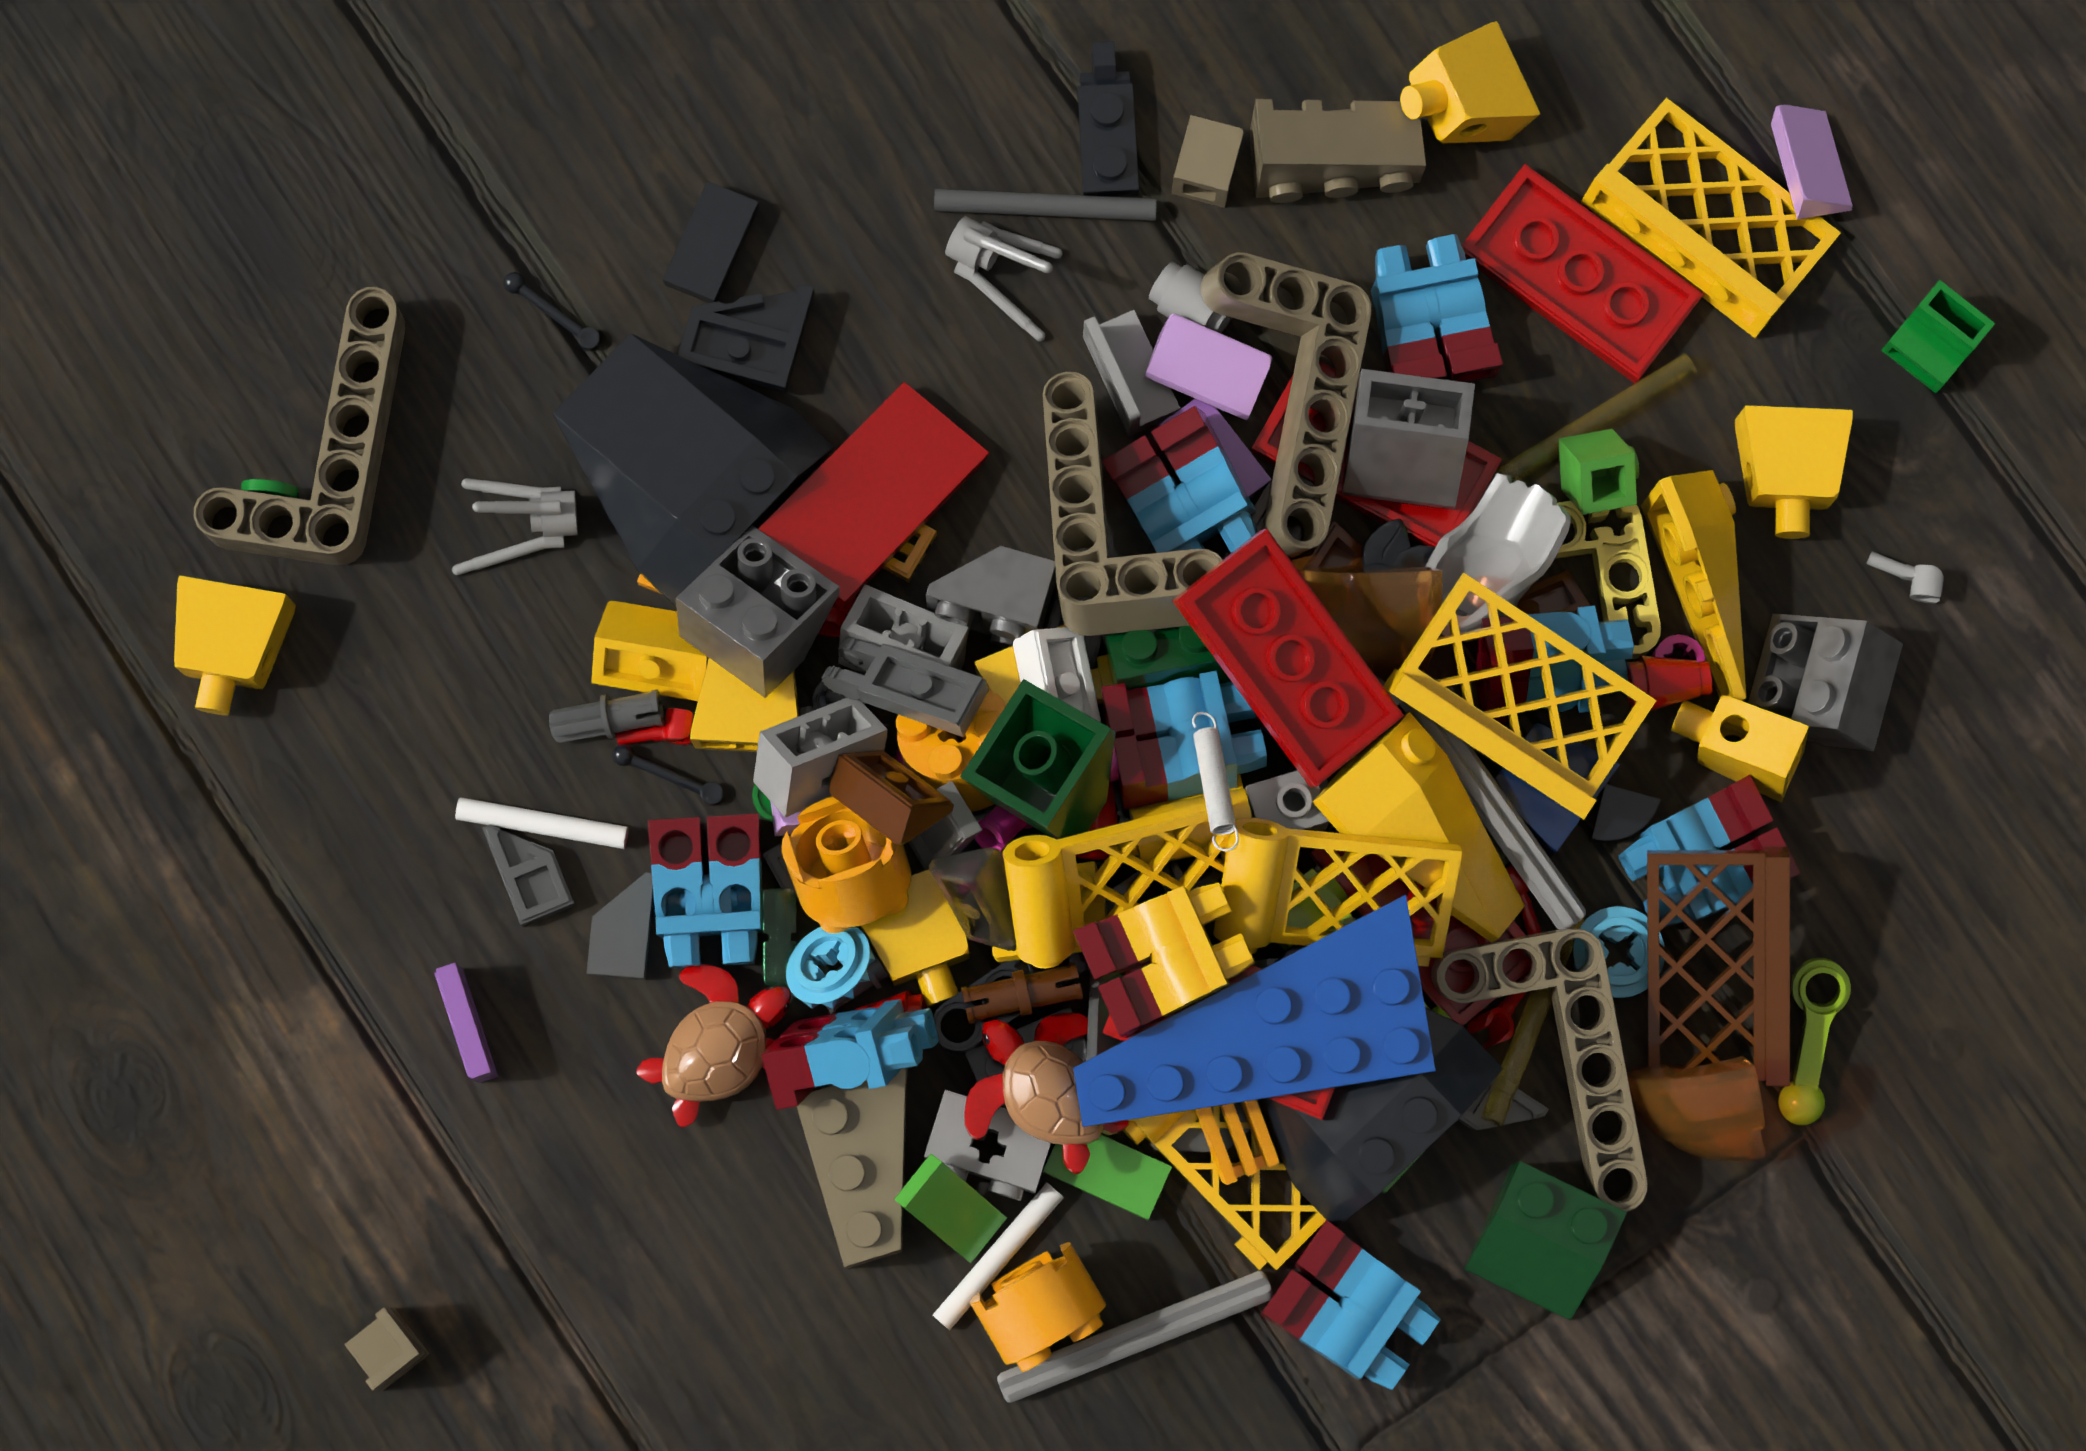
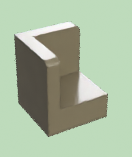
(1207, 161)
(386, 1349)

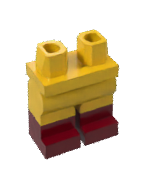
(1182, 957)

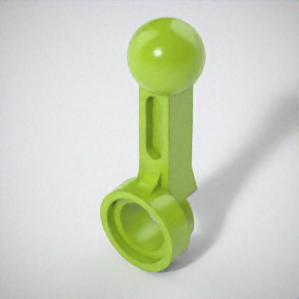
(1803, 1099)

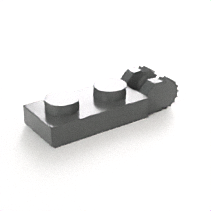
(908, 685)

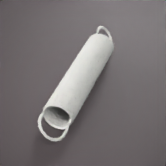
(1214, 781)

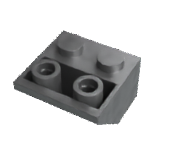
(1408, 438)
(996, 594)
(756, 610)
(1827, 677)

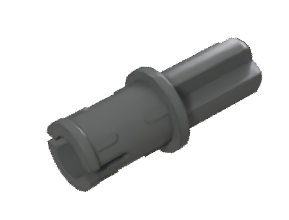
(607, 717)

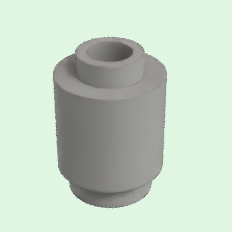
(1179, 293)

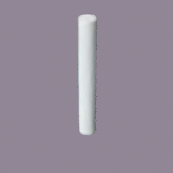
(542, 823)
(998, 1255)

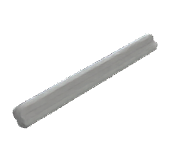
(1507, 828)
(1137, 1336)

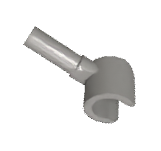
(1926, 579)

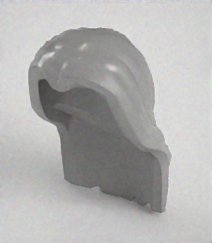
(1502, 546)

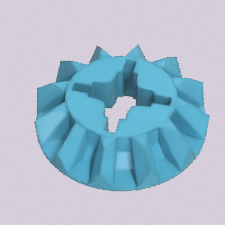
(1618, 924)
(824, 948)

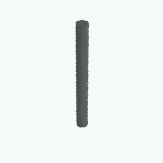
(1045, 204)

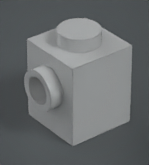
(1287, 802)

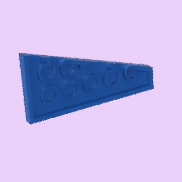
(1304, 1024)

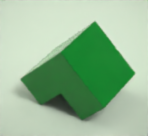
(1938, 336)

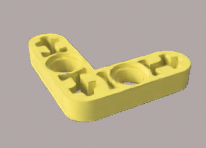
(1610, 550)

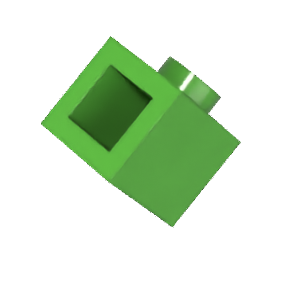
(1598, 471)

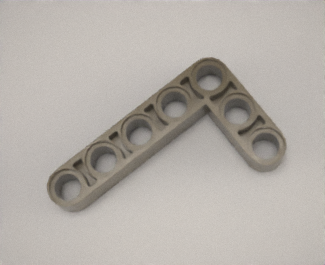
(1309, 385)
(336, 454)
(1084, 525)
(1575, 1042)

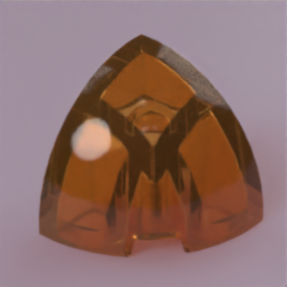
(1380, 609)
(1703, 1109)

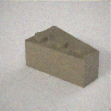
(1334, 149)
(860, 1164)

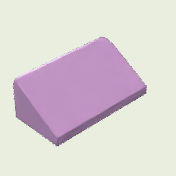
(1810, 161)
(1208, 366)

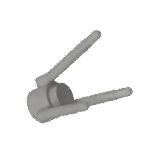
(979, 246)
(549, 511)

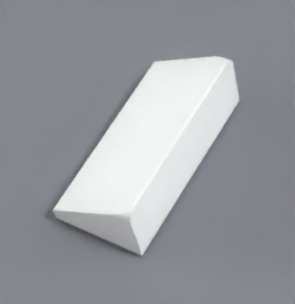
(1059, 665)

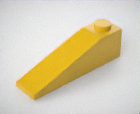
(1698, 546)
(1411, 792)

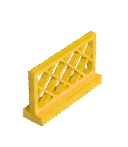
(1676, 243)
(1491, 737)

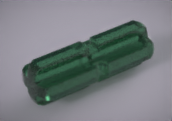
(779, 923)

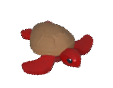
(716, 1045)
(1037, 1087)

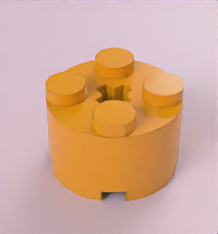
(943, 756)
(844, 867)
(1039, 1307)

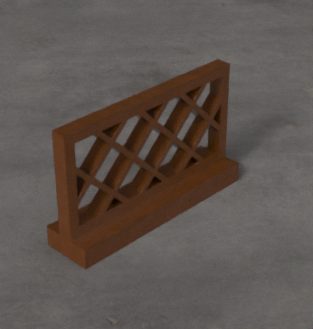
(1769, 953)

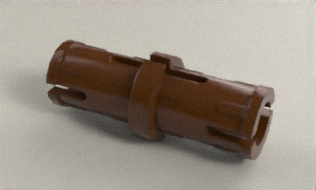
(1022, 992)

